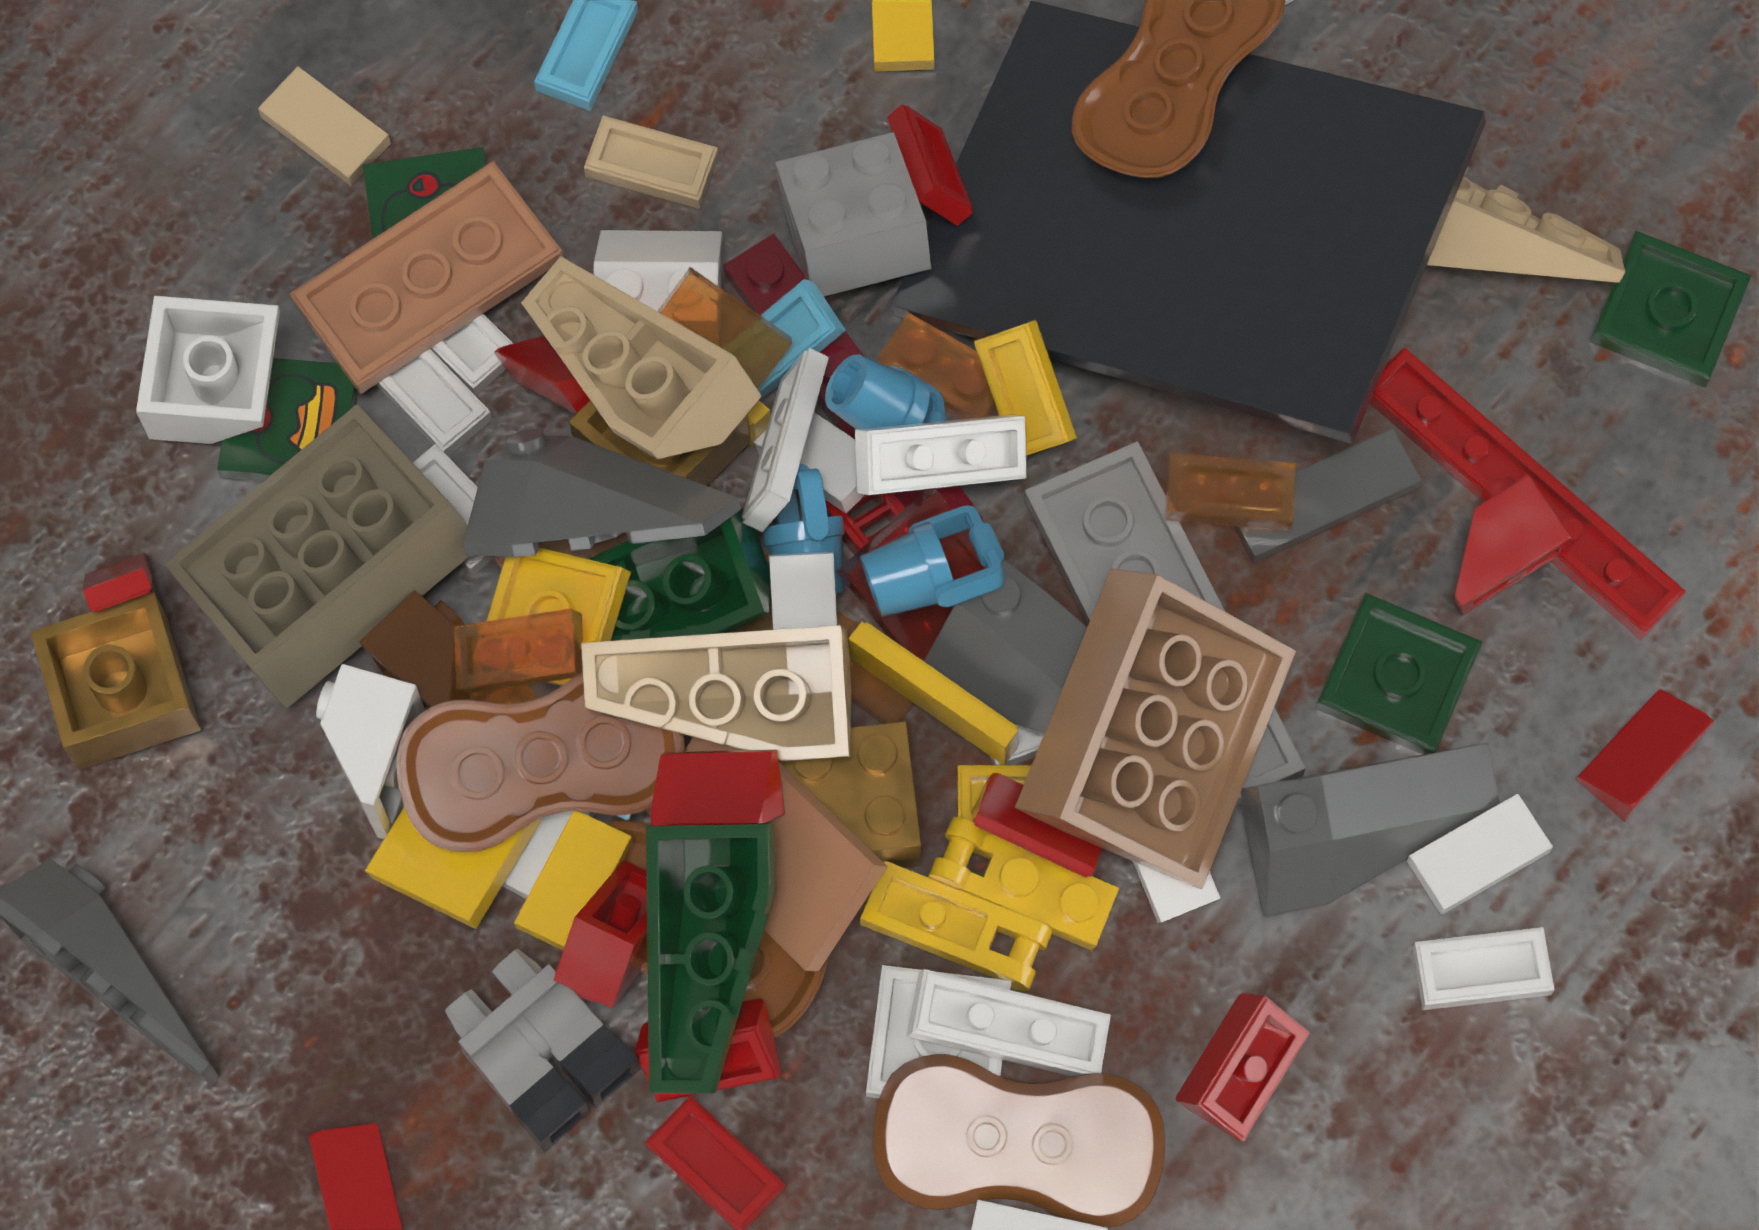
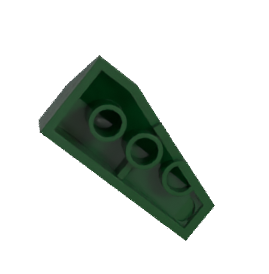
(692, 583)
(703, 934)

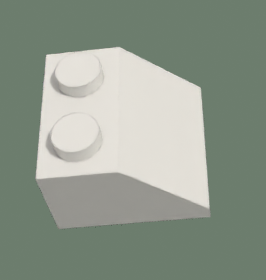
(653, 262)
(206, 369)
(364, 724)

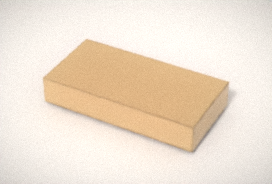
(324, 125)
(651, 162)

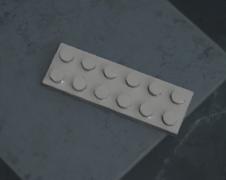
(1115, 518)

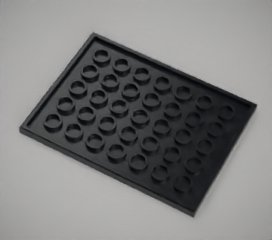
(1239, 281)

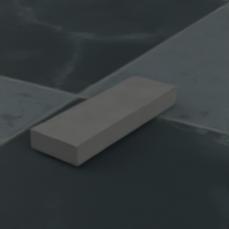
(1338, 492)

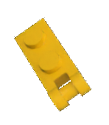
(1026, 883)
(954, 925)

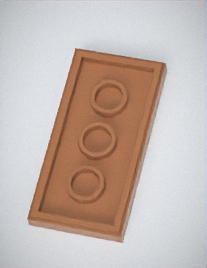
(426, 277)
(819, 872)

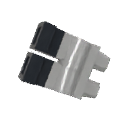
(527, 1031)

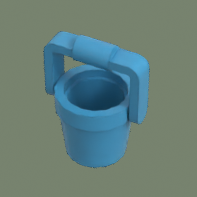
(881, 395)
(815, 532)
(915, 571)

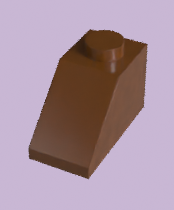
(418, 648)

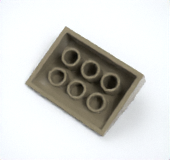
(321, 554)

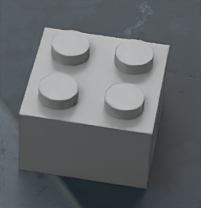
(854, 214)

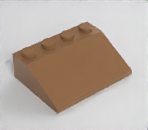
(1156, 726)

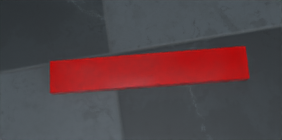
(1482, 455)

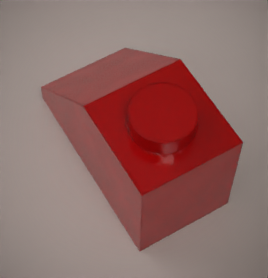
(1507, 541)
(608, 938)

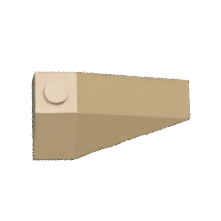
(1501, 235)
(638, 366)
(732, 688)

